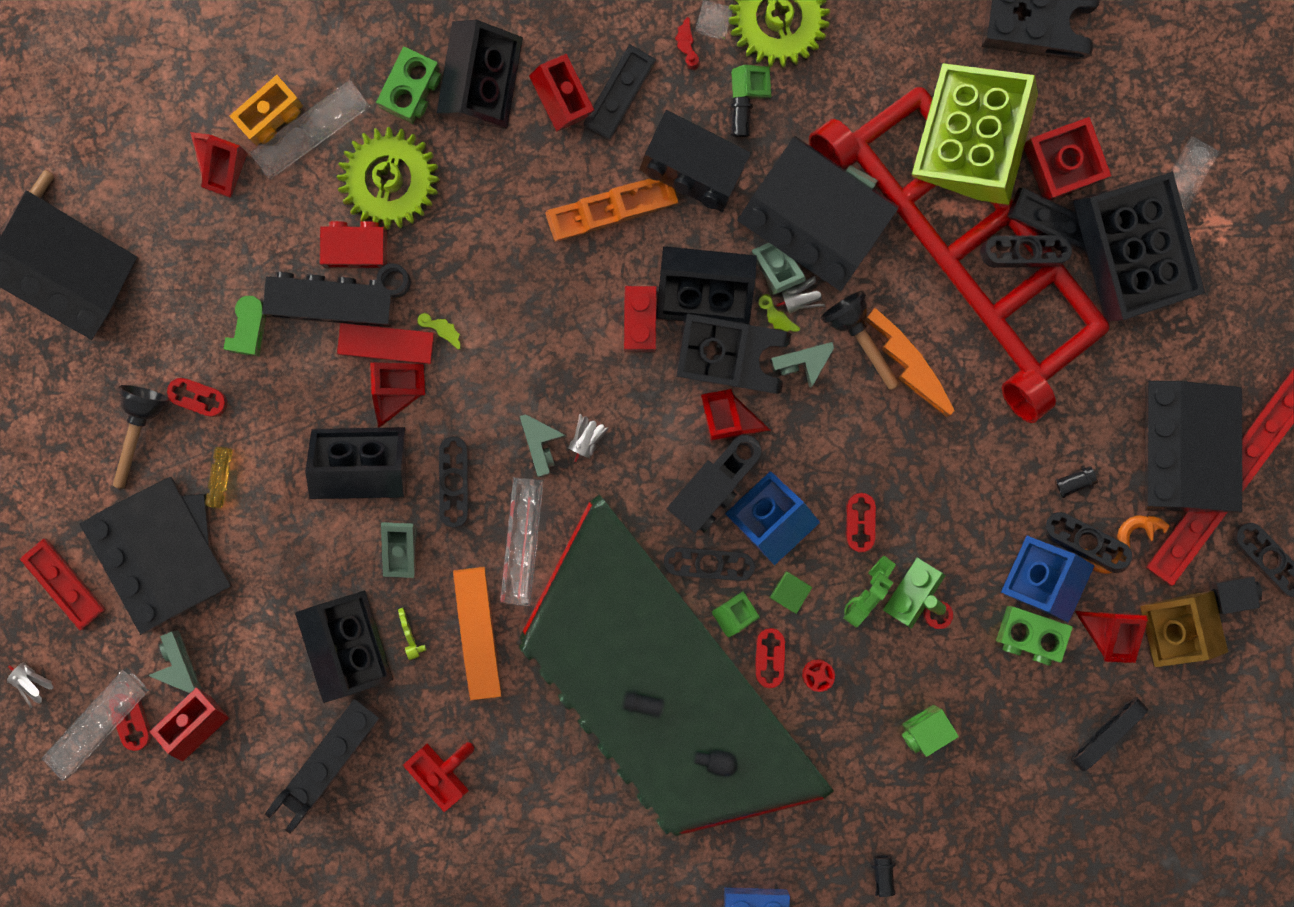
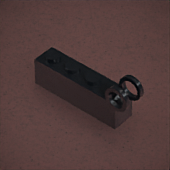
(334, 301)
(327, 761)

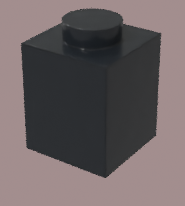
(1236, 594)

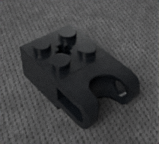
(1043, 29)
(737, 355)
(713, 486)

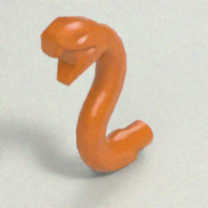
(1149, 523)

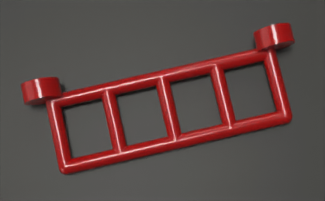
(1028, 389)

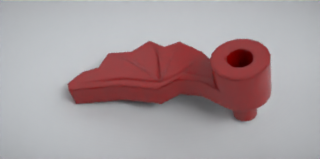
(685, 42)

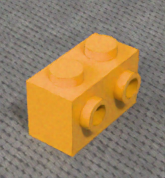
(267, 111)

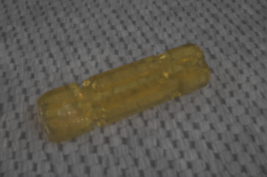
(218, 477)

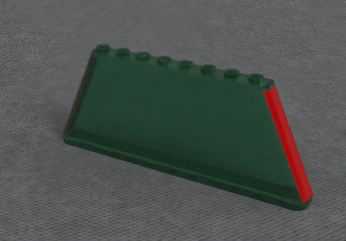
(620, 627)

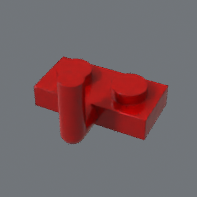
(437, 776)

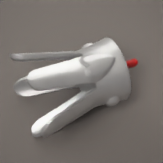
(795, 302)
(586, 437)
(21, 679)

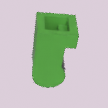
(249, 327)

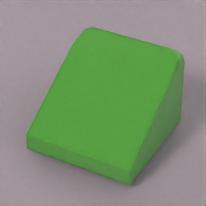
(751, 82)
(790, 592)
(735, 614)

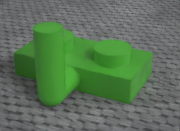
(916, 594)

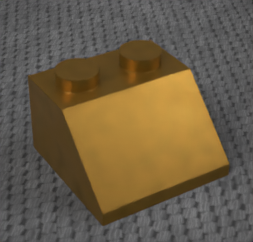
(1184, 629)

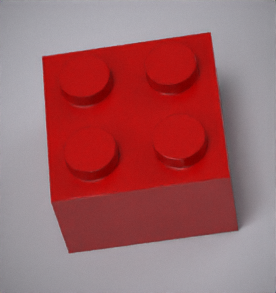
(1067, 159)

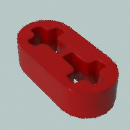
(199, 390)
(868, 522)
(778, 658)
(140, 723)

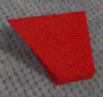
(218, 162)
(395, 388)
(729, 417)
(1115, 634)

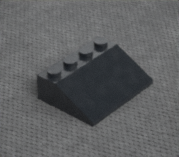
(817, 213)
(1139, 247)
(61, 265)
(1193, 447)
(155, 555)

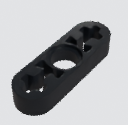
(1015, 260)
(447, 505)
(1247, 549)
(1091, 555)
(733, 558)
(1109, 734)

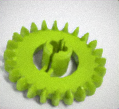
(790, 44)
(395, 149)

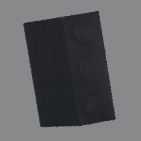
(479, 73)
(694, 161)
(706, 284)
(356, 463)
(344, 646)

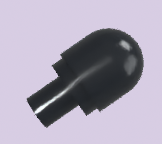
(717, 762)

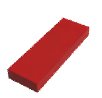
(385, 343)
(62, 584)

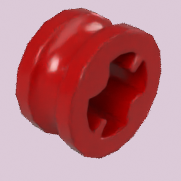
(933, 622)

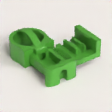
(868, 600)

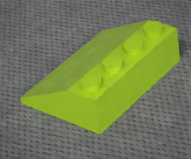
(976, 131)

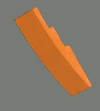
(610, 208)
(917, 372)
(477, 633)

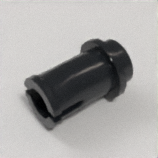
(740, 116)
(1076, 481)
(642, 704)
(883, 875)

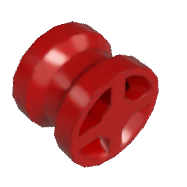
(823, 677)

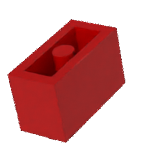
(561, 92)
(353, 246)
(640, 319)
(189, 724)

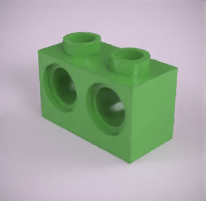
(401, 83)
(1035, 628)
(928, 731)

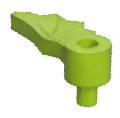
(776, 317)
(444, 329)
(412, 651)

